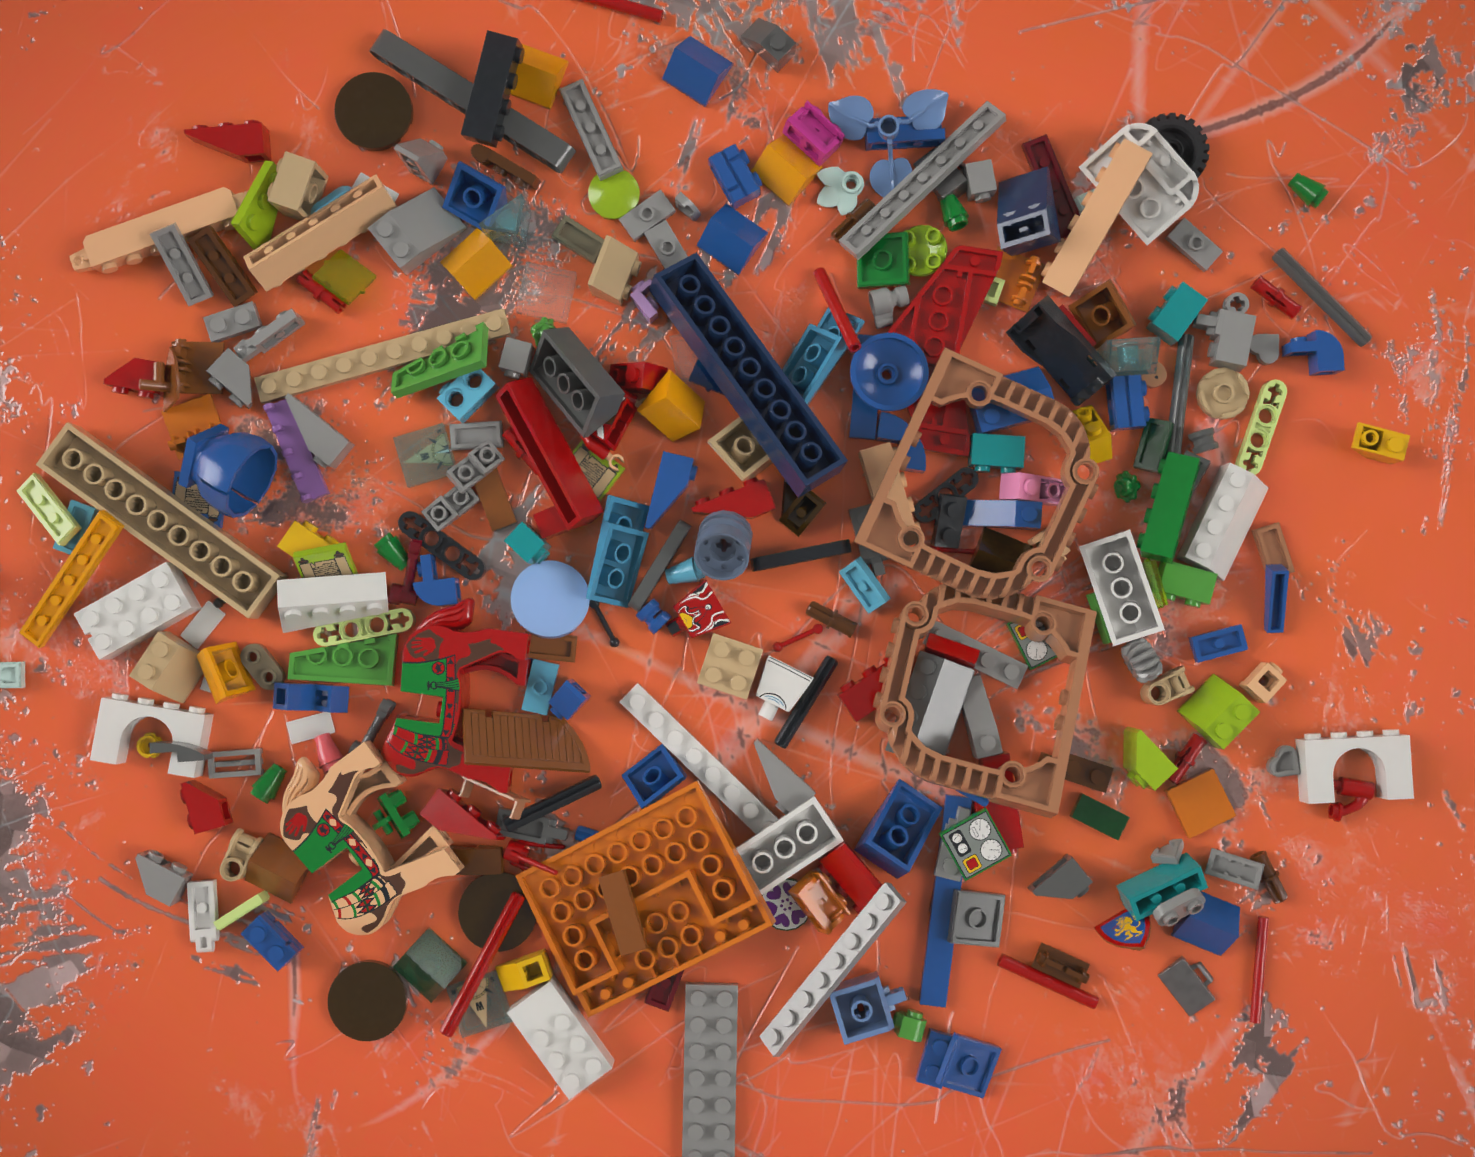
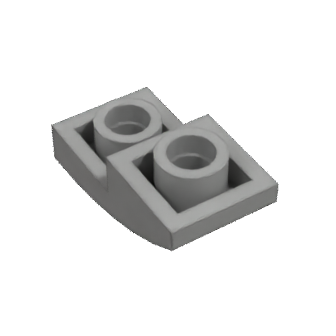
(475, 466)
(450, 507)

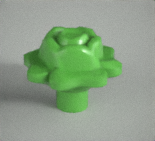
(537, 329)

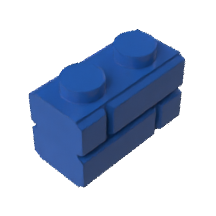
(735, 176)
(1126, 403)
(272, 940)

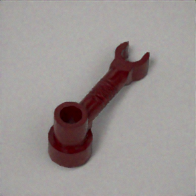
(405, 592)

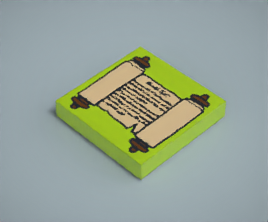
(597, 471)
(325, 561)

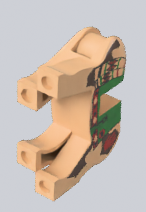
(324, 823)

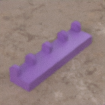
(294, 449)

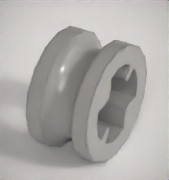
(1240, 298)

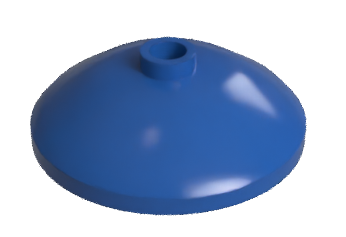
(901, 359)

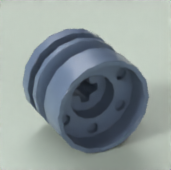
(723, 545)

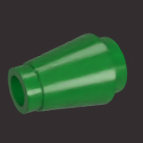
(1308, 190)
(953, 213)
(392, 550)
(269, 783)

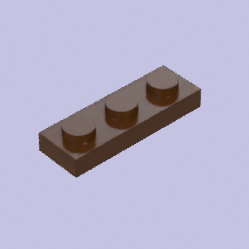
(222, 266)

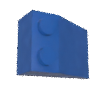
(898, 830)

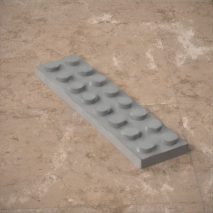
(710, 1069)

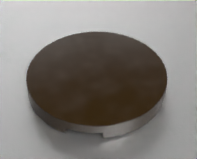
(373, 111)
(483, 905)
(367, 1000)

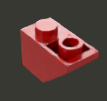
(637, 376)
(128, 377)
(205, 807)

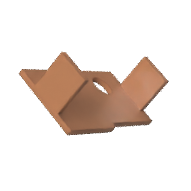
(519, 800)

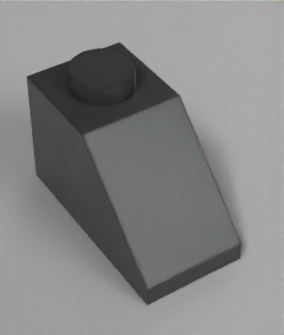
(770, 43)
(1062, 880)

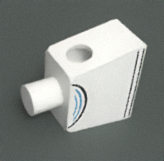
(780, 687)

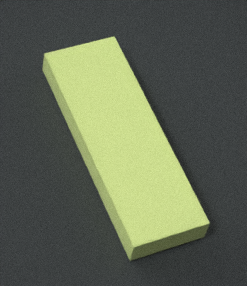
(49, 509)

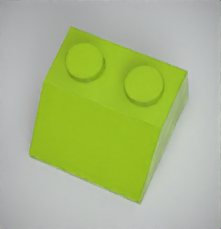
(1218, 712)
(1144, 760)

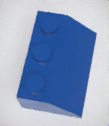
(995, 418)

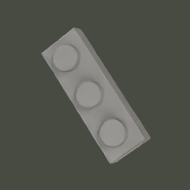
(181, 264)

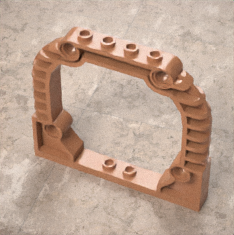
(953, 382)
(1069, 635)

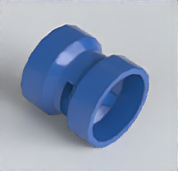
(649, 611)

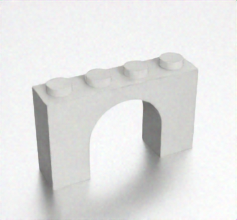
(120, 715)
(1388, 752)

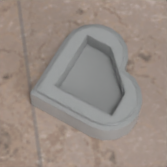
(1265, 348)
(1284, 762)

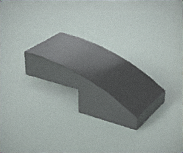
(185, 751)

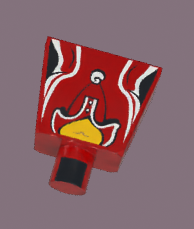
(698, 613)

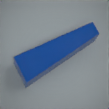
(1275, 597)

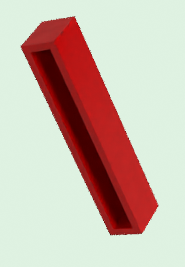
(549, 453)

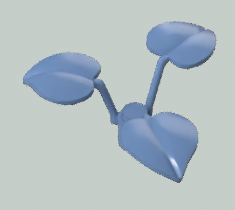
(853, 113)

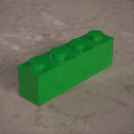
(1169, 507)

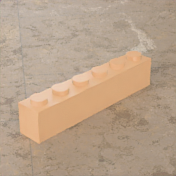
(1097, 217)
(319, 233)

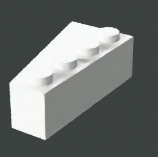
(330, 599)

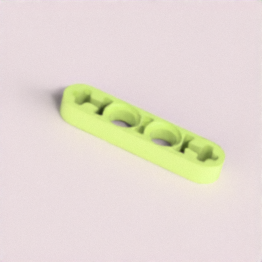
(1266, 430)
(365, 629)

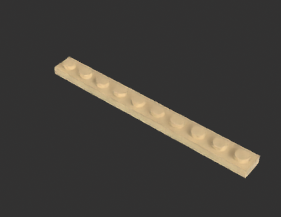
(374, 357)

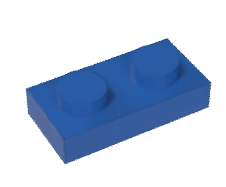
(1218, 643)
(932, 1057)

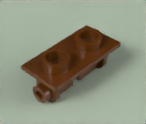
(1061, 965)

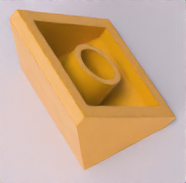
(539, 77)
(785, 169)
(476, 263)
(673, 407)
(225, 671)

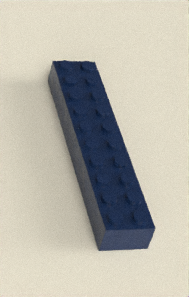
(747, 374)

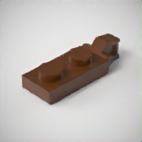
(1086, 772)

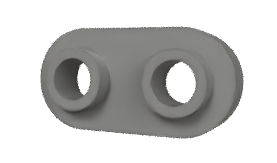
(1174, 909)

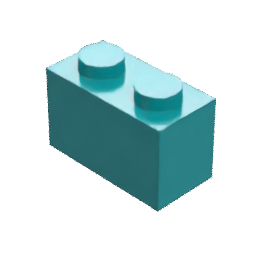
(1176, 313)
(996, 452)
(528, 544)

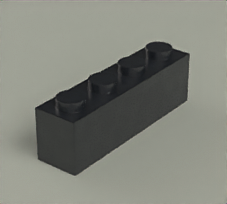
(492, 89)

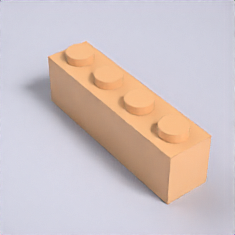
(874, 465)

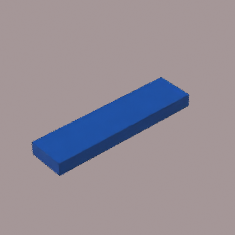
(863, 417)

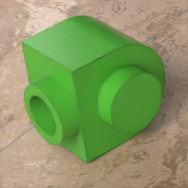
(909, 1024)

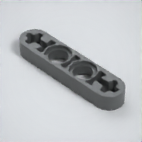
(659, 565)

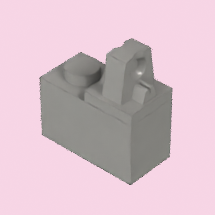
(1231, 337)

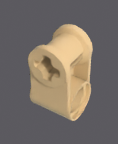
(1171, 686)
(240, 851)

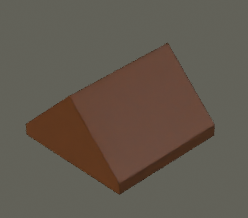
(1103, 313)
(276, 868)

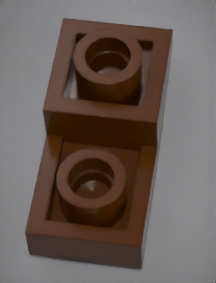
(480, 860)

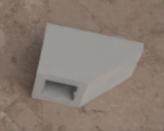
(233, 375)
(162, 878)

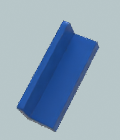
(906, 138)

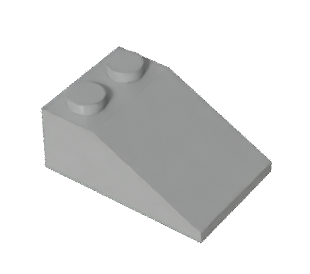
(416, 230)

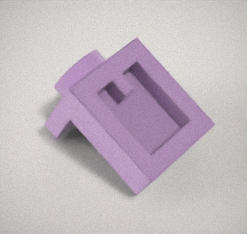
(646, 306)

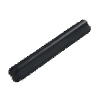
(806, 702)
(554, 802)

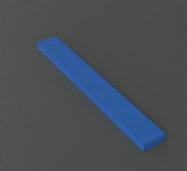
(938, 950)

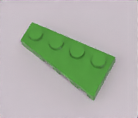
(444, 364)
(357, 662)

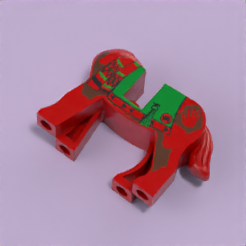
(439, 664)

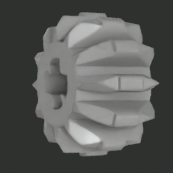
(1141, 660)

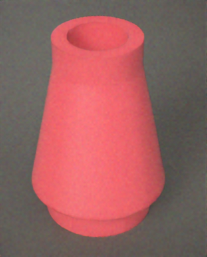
(327, 752)

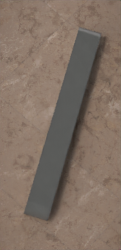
(457, 92)

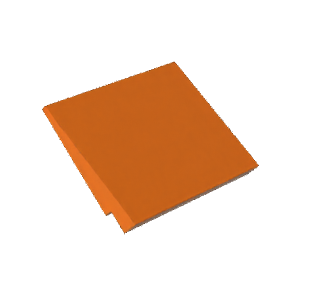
(685, 886)

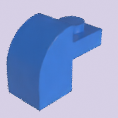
(1323, 352)
(434, 590)

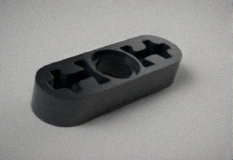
(946, 484)

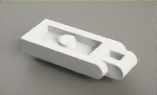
(202, 914)

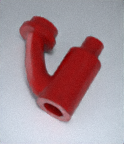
(1359, 789)

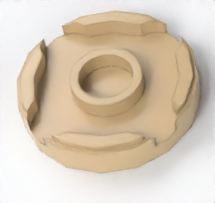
(1222, 393)

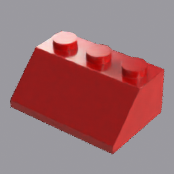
(851, 874)

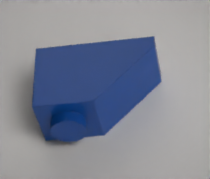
(568, 699)

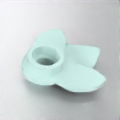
(835, 190)

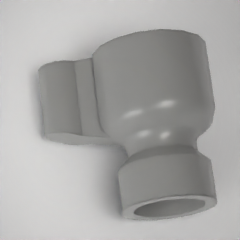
(883, 301)

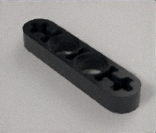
(441, 547)
(800, 555)

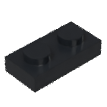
(949, 521)

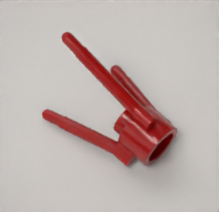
(518, 854)

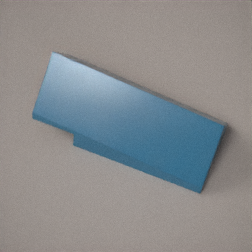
(817, 354)
(618, 552)

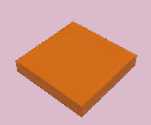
(1200, 803)

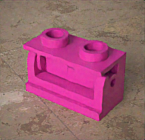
(813, 133)

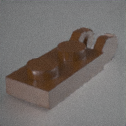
(504, 166)

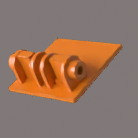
(1020, 278)
(188, 420)

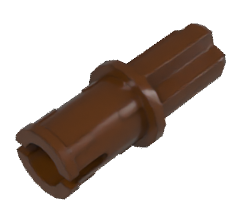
(852, 218)
(831, 618)
(1270, 878)

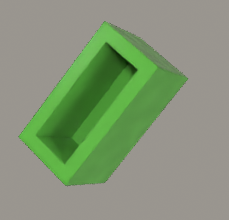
(1187, 583)

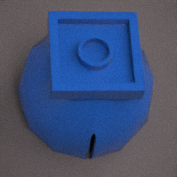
(228, 463)

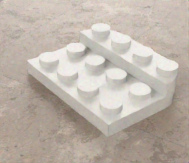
(1162, 191)

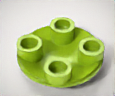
(614, 195)
(926, 250)

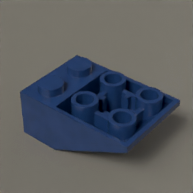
(1027, 213)

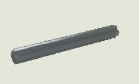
(1321, 296)
(1180, 391)

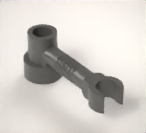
(384, 710)

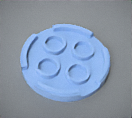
(549, 599)

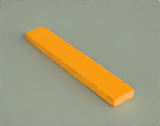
(71, 578)

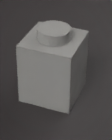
(980, 181)
(516, 358)

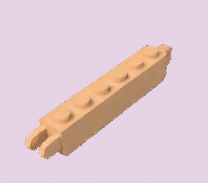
(132, 240)

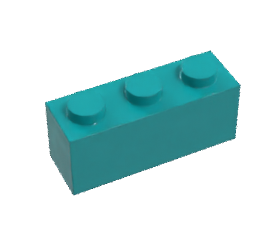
(1151, 888)

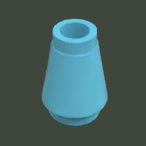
(684, 572)

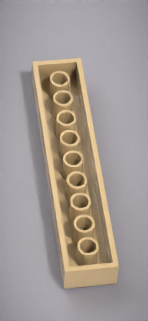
(162, 520)

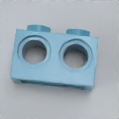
(472, 397)

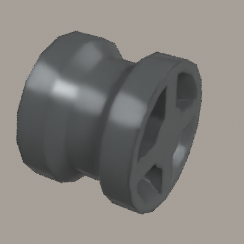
(1203, 440)

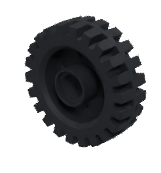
(1184, 139)

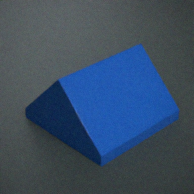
(696, 70)
(473, 195)
(731, 238)
(654, 776)
(1212, 928)

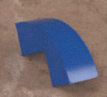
(891, 430)
(310, 697)

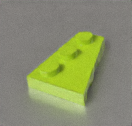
(257, 215)

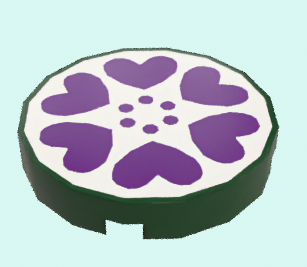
(783, 907)

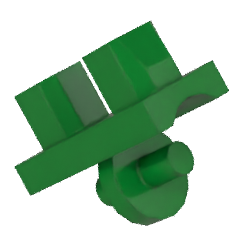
(401, 824)

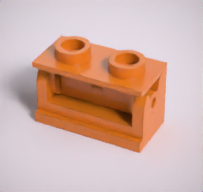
(819, 901)

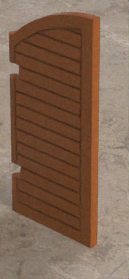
(522, 742)

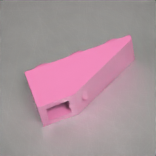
(1031, 488)

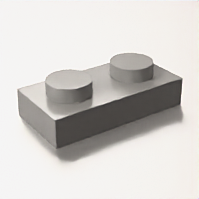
(233, 322)

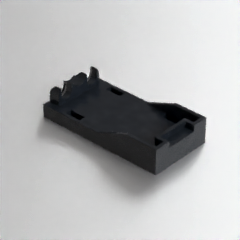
(1062, 350)

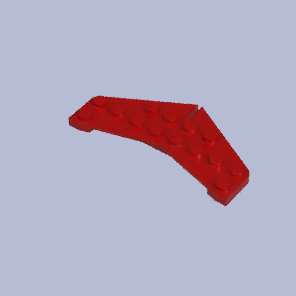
(940, 320)

